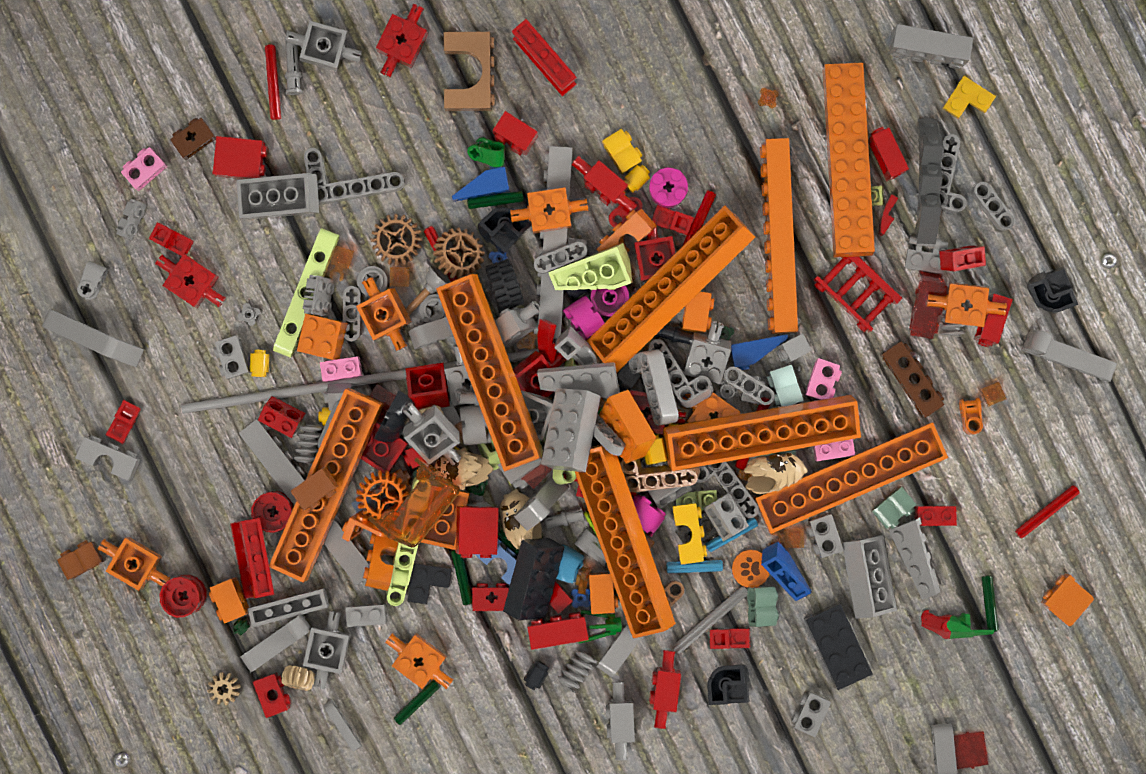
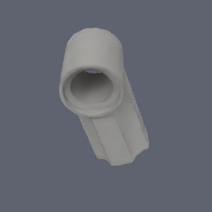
(590, 545)

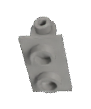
(134, 211)

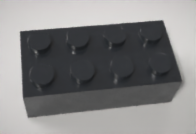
(533, 578)
(838, 646)

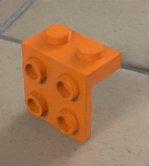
(356, 525)
(1067, 599)

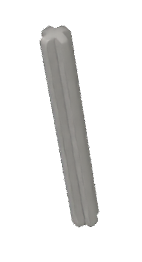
(710, 620)

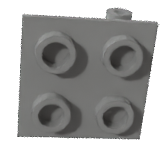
(321, 302)

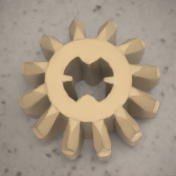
(298, 678)
(228, 695)

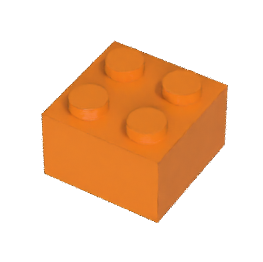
(696, 313)
(322, 336)
(602, 593)
(229, 600)

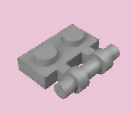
(922, 260)

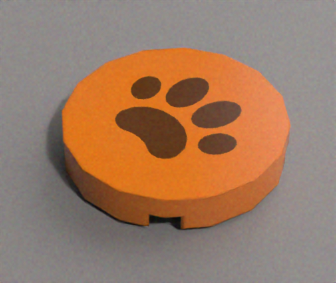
(748, 569)

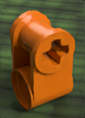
(971, 414)

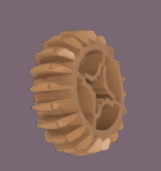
(401, 232)
(444, 255)

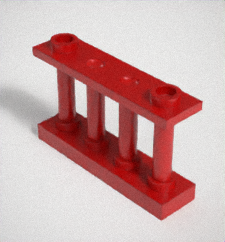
(544, 57)
(876, 283)
(252, 558)

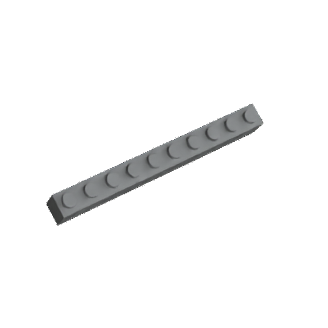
(557, 176)
(288, 476)

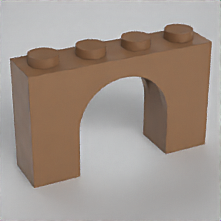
(479, 96)

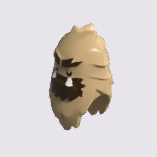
(469, 471)
(774, 472)
(513, 529)

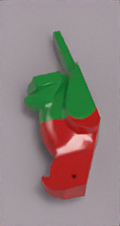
(951, 626)

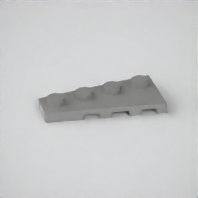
(594, 377)
(912, 549)

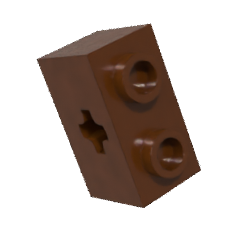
(203, 137)

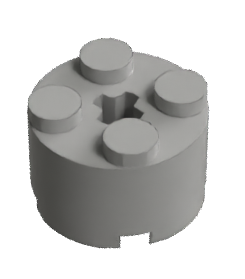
(474, 426)

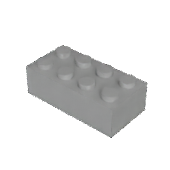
(930, 46)
(277, 196)
(570, 430)

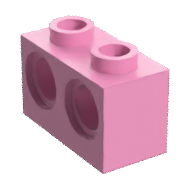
(147, 173)
(341, 369)
(818, 378)
(834, 450)

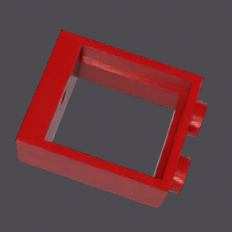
(887, 153)
(994, 323)

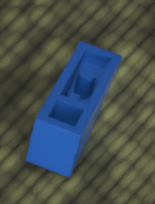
(488, 183)
(750, 352)
(785, 571)

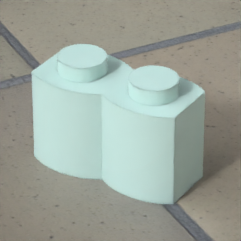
(785, 386)

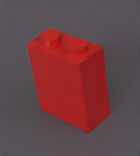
(239, 158)
(476, 531)

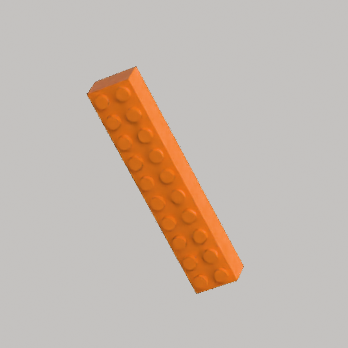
(848, 160)
(779, 236)
(671, 288)
(490, 372)
(762, 432)
(340, 455)
(851, 477)
(624, 544)

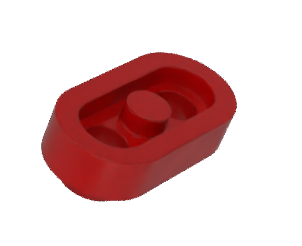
(619, 211)

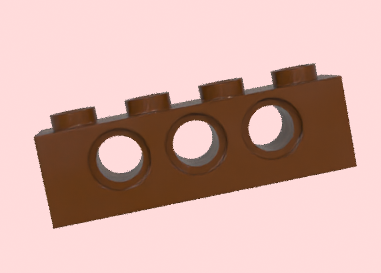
(935, 398)

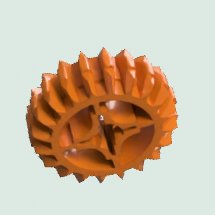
(390, 498)

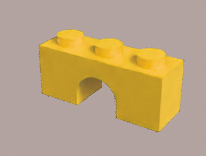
(693, 550)

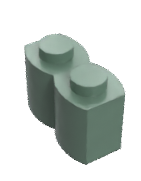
(894, 507)
(762, 606)

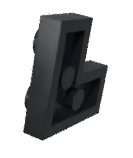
(423, 577)

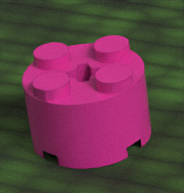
(673, 178)
(604, 307)
(583, 317)
(649, 516)

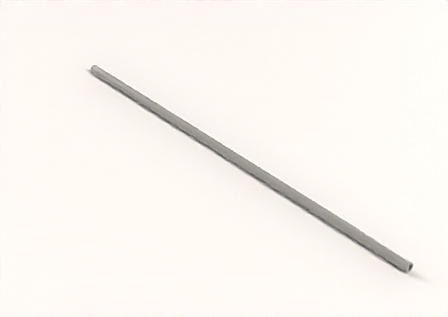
(314, 388)

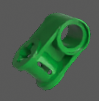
(487, 152)

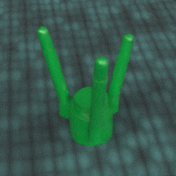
(612, 625)

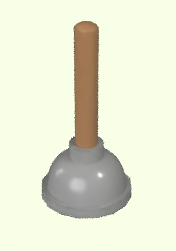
(434, 279)

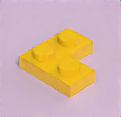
(968, 93)

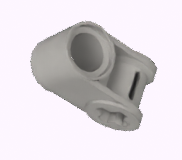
(92, 278)

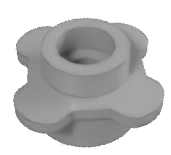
(248, 309)
(727, 396)

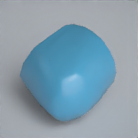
(569, 565)

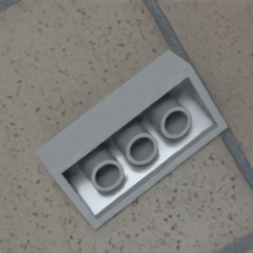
(869, 577)

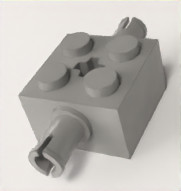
(316, 35)
(516, 323)
(708, 346)
(456, 376)
(431, 434)
(337, 642)
(621, 720)

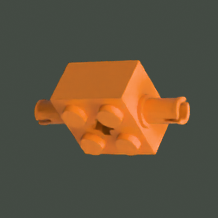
(541, 220)
(959, 294)
(372, 311)
(710, 405)
(122, 567)
(420, 673)

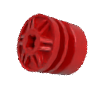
(267, 501)
(172, 595)

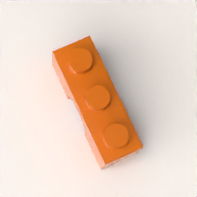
(637, 225)
(378, 573)

